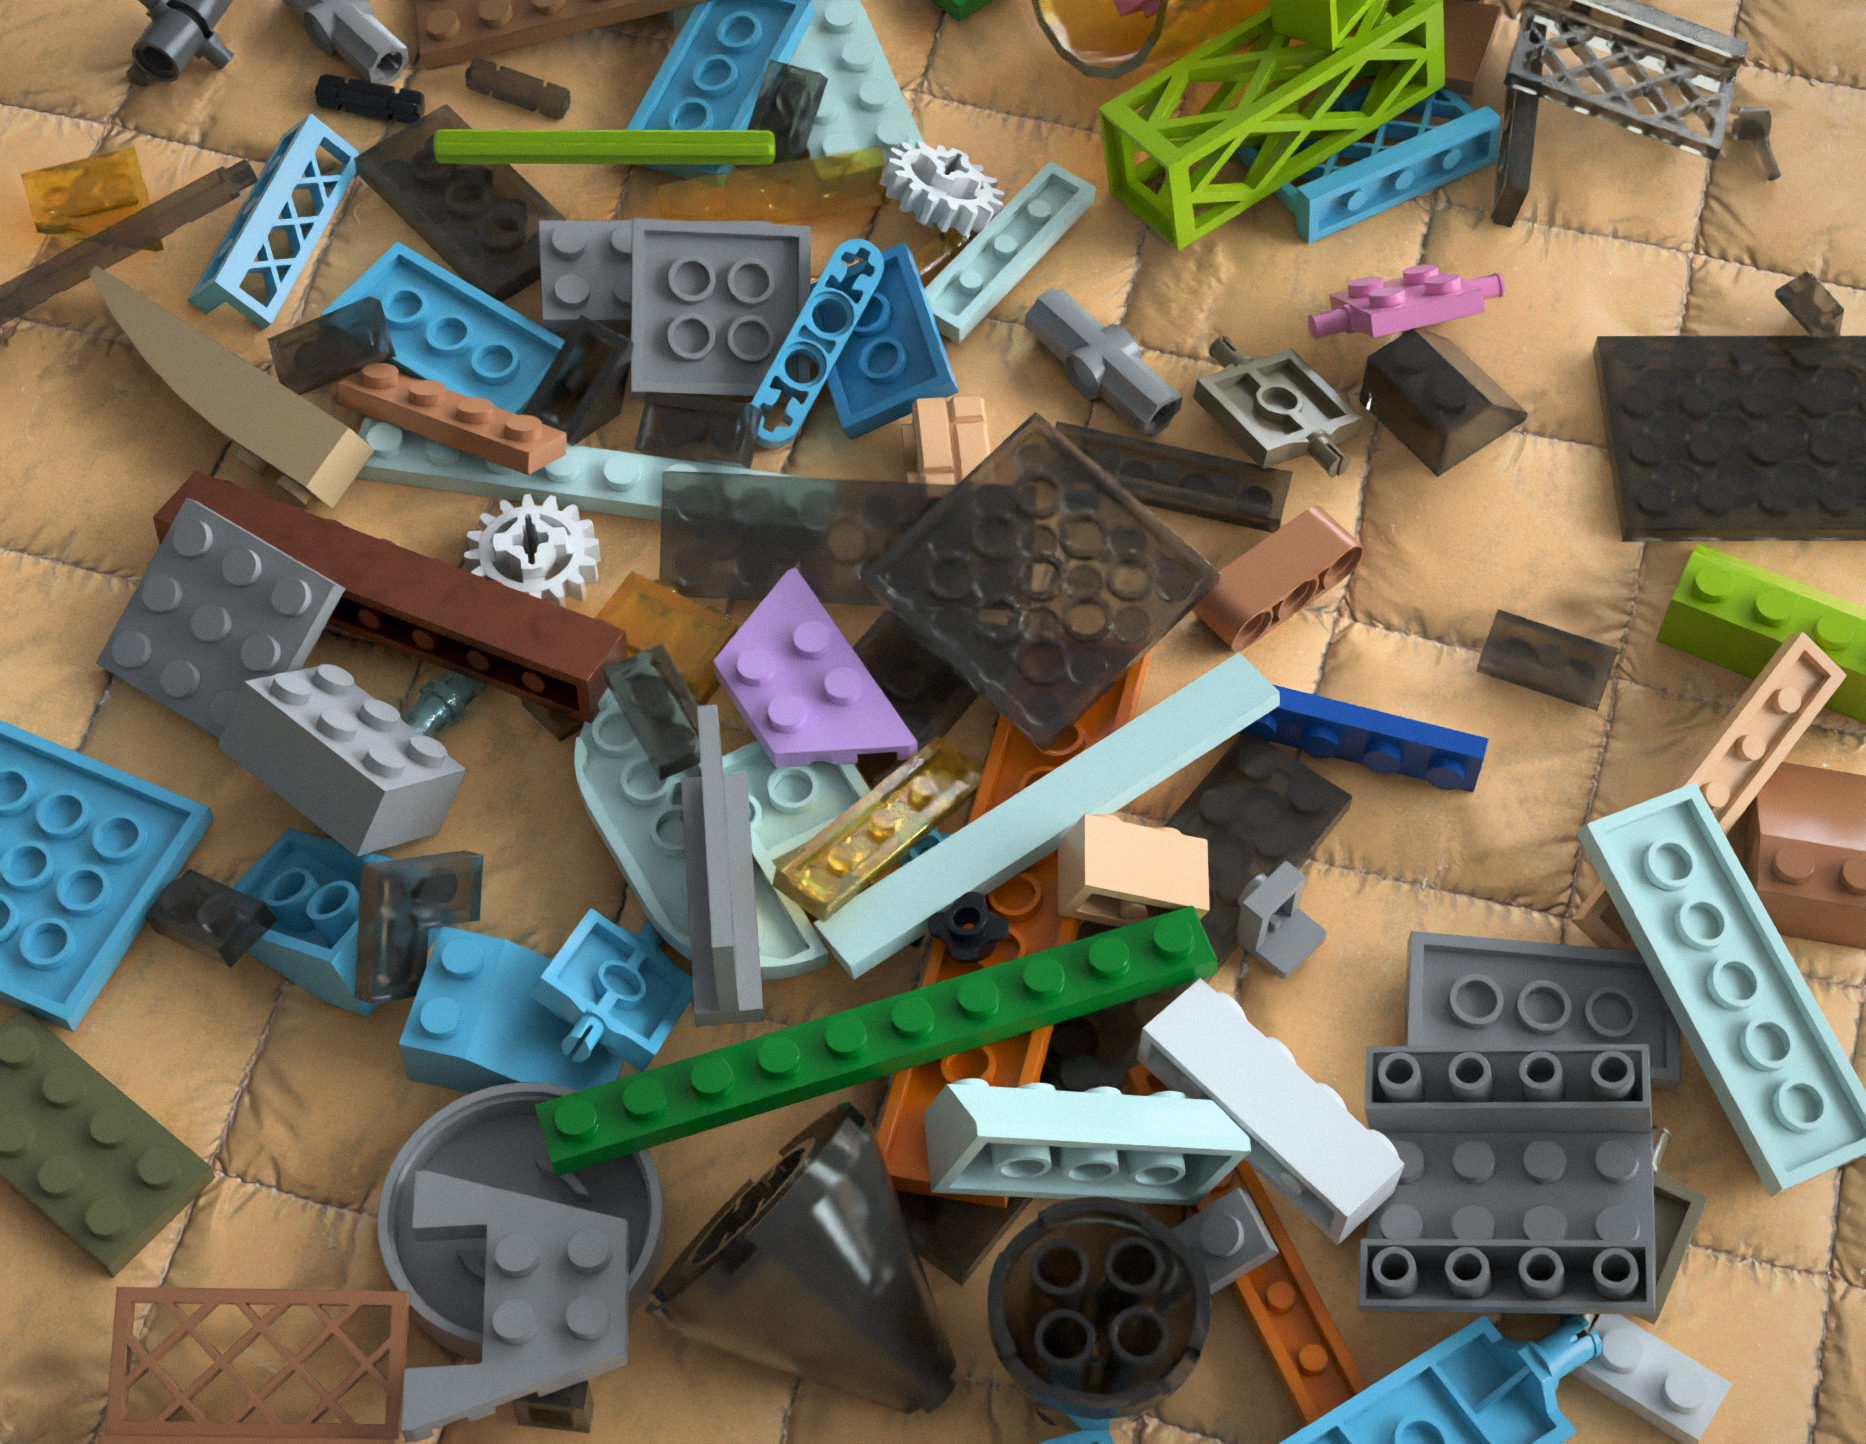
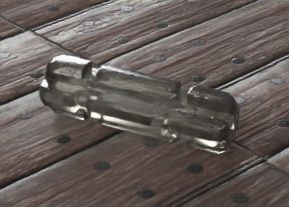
(518, 88)

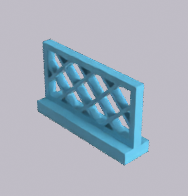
(1389, 173)

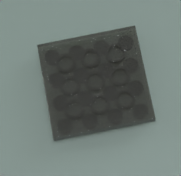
(1039, 581)

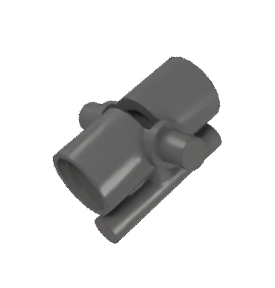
(177, 35)

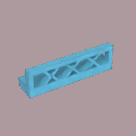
(259, 216)

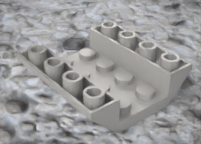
(1515, 1181)

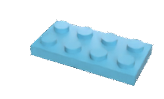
(719, 69)
(454, 330)

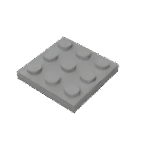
(715, 306)
(216, 615)

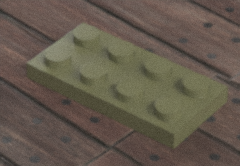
(87, 1149)

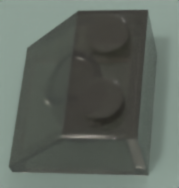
(1436, 399)

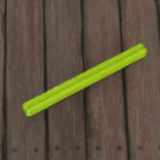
(604, 147)

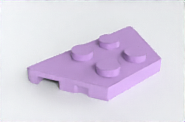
(806, 685)

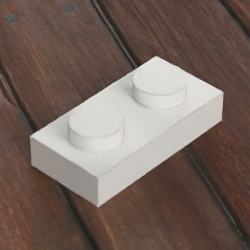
(1653, 1379)

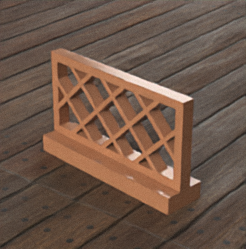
(234, 1430)

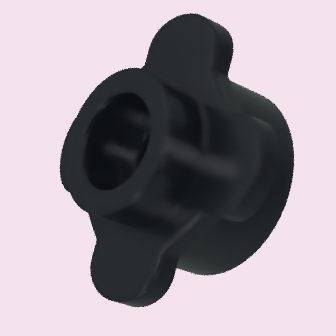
(974, 943)

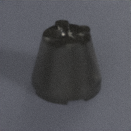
(1102, 1279)

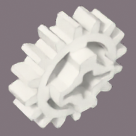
(941, 187)
(563, 545)

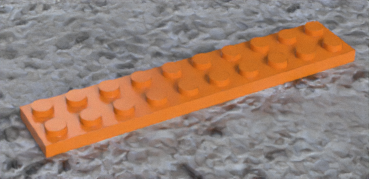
(1034, 925)

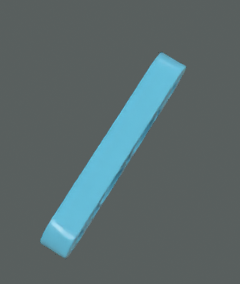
(818, 345)

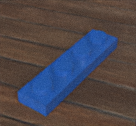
(1373, 739)

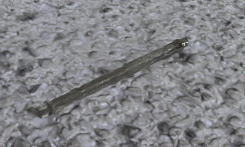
(123, 239)

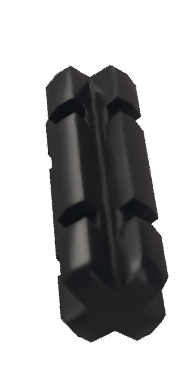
(369, 99)

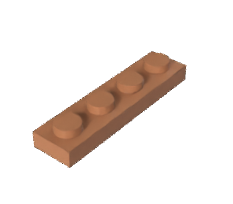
(452, 418)

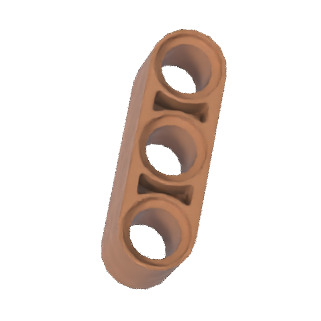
(1279, 578)

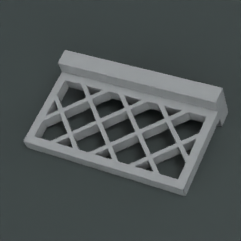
(720, 887)

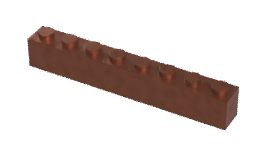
(428, 605)

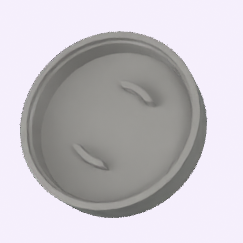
(499, 1143)

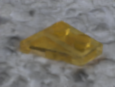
(87, 195)

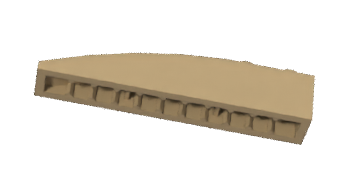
(249, 407)

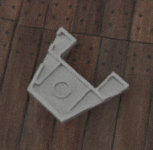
(549, 1299)

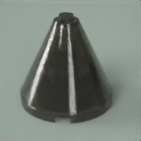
(817, 1275)

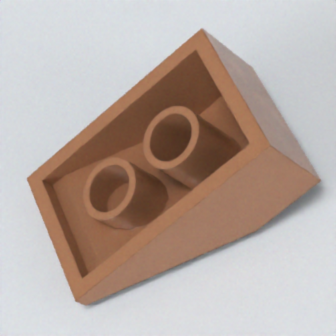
(1810, 853)

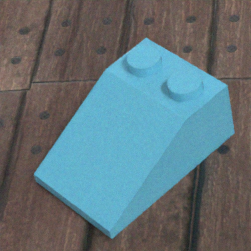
(316, 901)
(483, 1029)

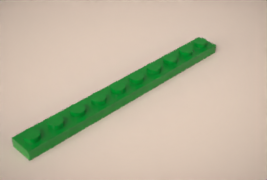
(874, 1040)

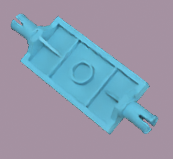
(1466, 1393)

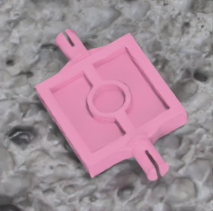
(1405, 303)

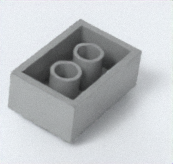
(342, 758)

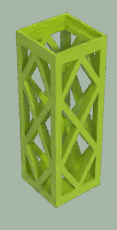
(1391, 40)

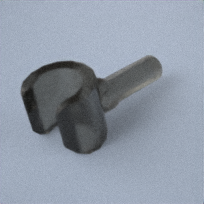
(1755, 126)

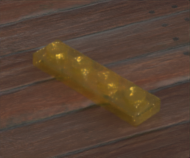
(779, 190)
(878, 829)

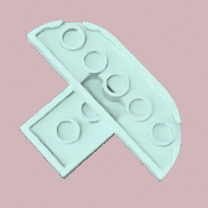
(645, 831)

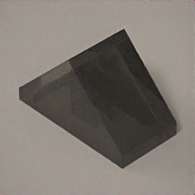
(584, 381)

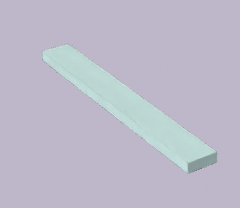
(1042, 814)

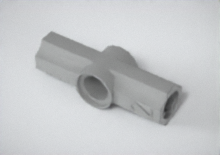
(355, 35)
(1103, 362)

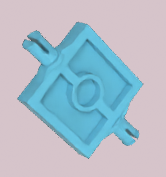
(614, 990)

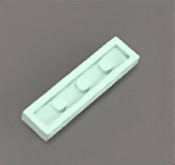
(1007, 249)

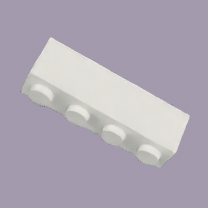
(1295, 1126)

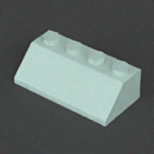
(1078, 1143)

